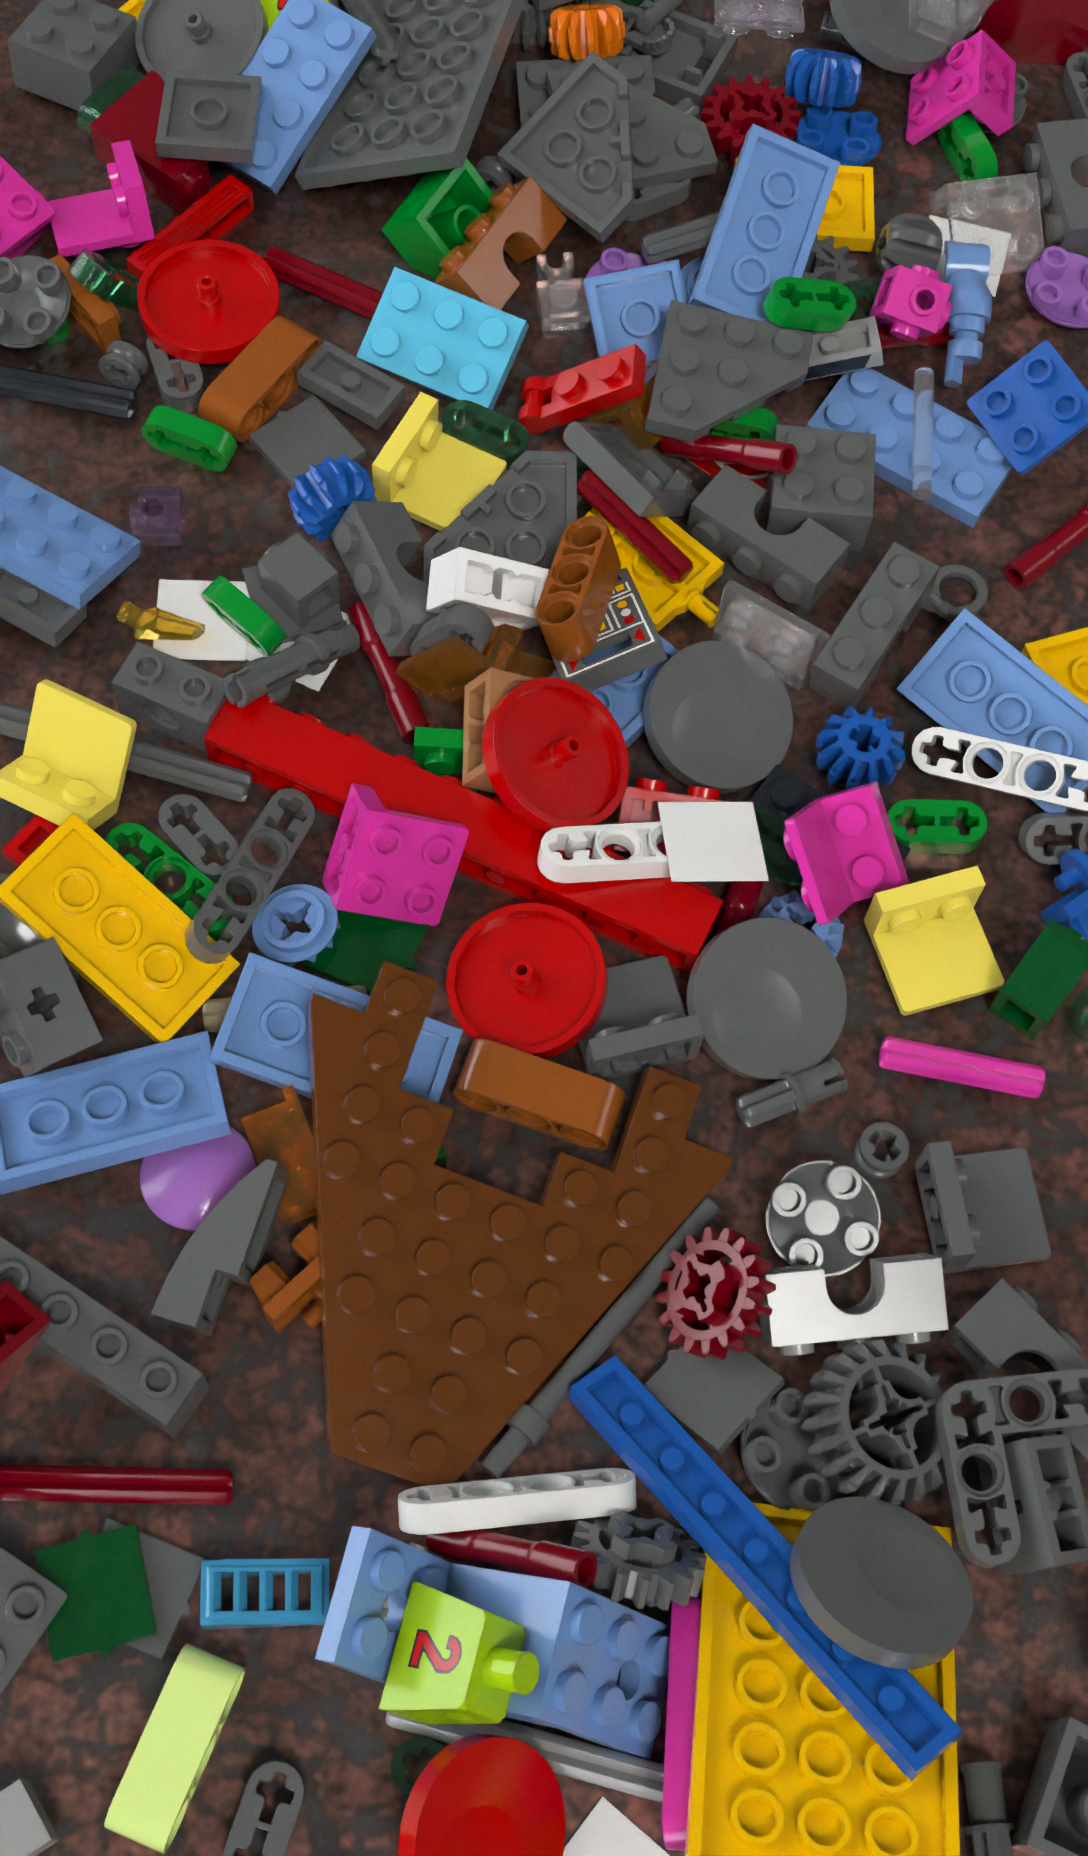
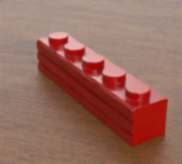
(206, 219)

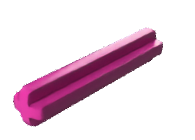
(961, 1067)

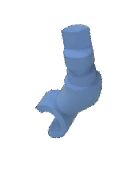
(971, 309)

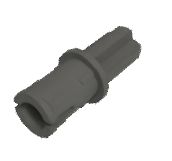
(791, 1093)
(987, 1809)

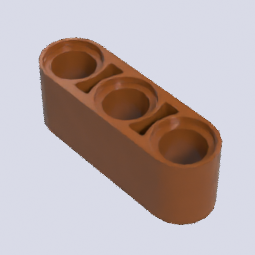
(258, 379)
(578, 589)
(539, 1094)

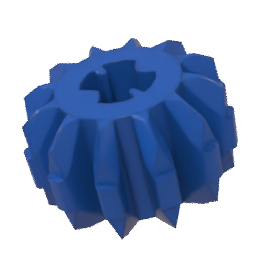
(823, 77)
(326, 494)
(844, 740)

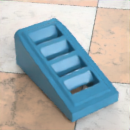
(211, 1593)

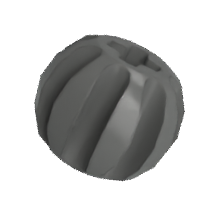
(909, 242)

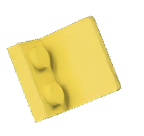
(431, 469)
(70, 758)
(933, 941)

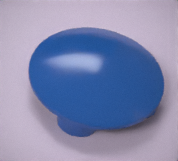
(840, 134)

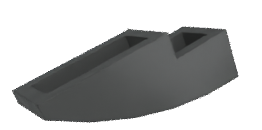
(223, 1250)

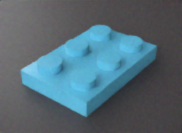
(442, 340)

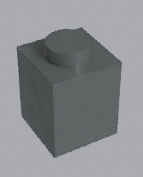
(299, 579)

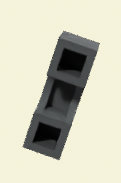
(1061, 161)
(375, 547)
(793, 564)
(871, 625)
(1008, 1330)

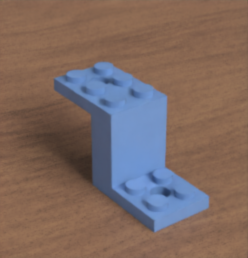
(570, 1630)

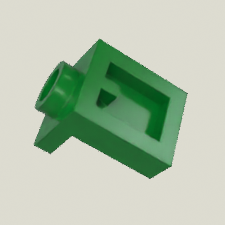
(439, 750)

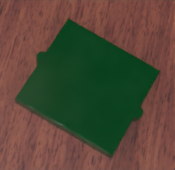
(363, 947)
(104, 1590)

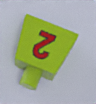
(455, 1662)

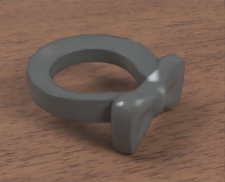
(944, 609)

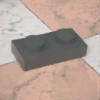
(351, 385)
(37, 610)

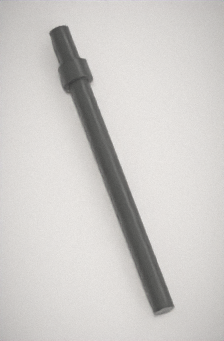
(530, 1421)

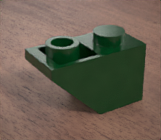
(1042, 979)

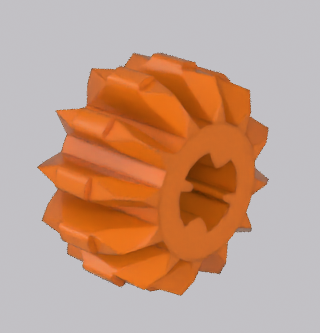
(586, 28)

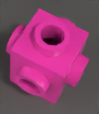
(912, 302)

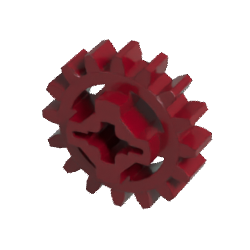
(747, 105)
(715, 1293)

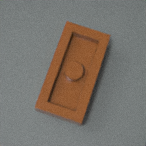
(93, 315)

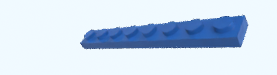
(757, 1561)

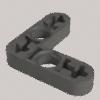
(995, 1423)

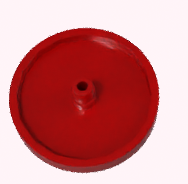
(207, 300)
(555, 754)
(528, 979)
(484, 1801)

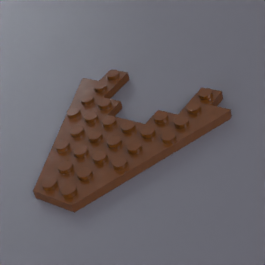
(446, 1290)

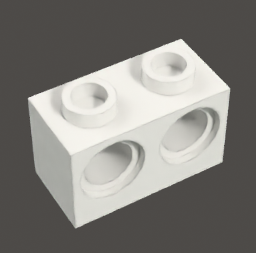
(496, 585)

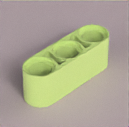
(174, 1748)

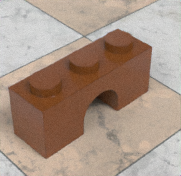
(518, 222)

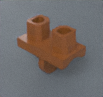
(287, 1298)

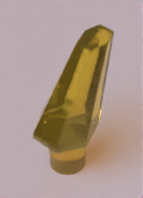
(159, 624)

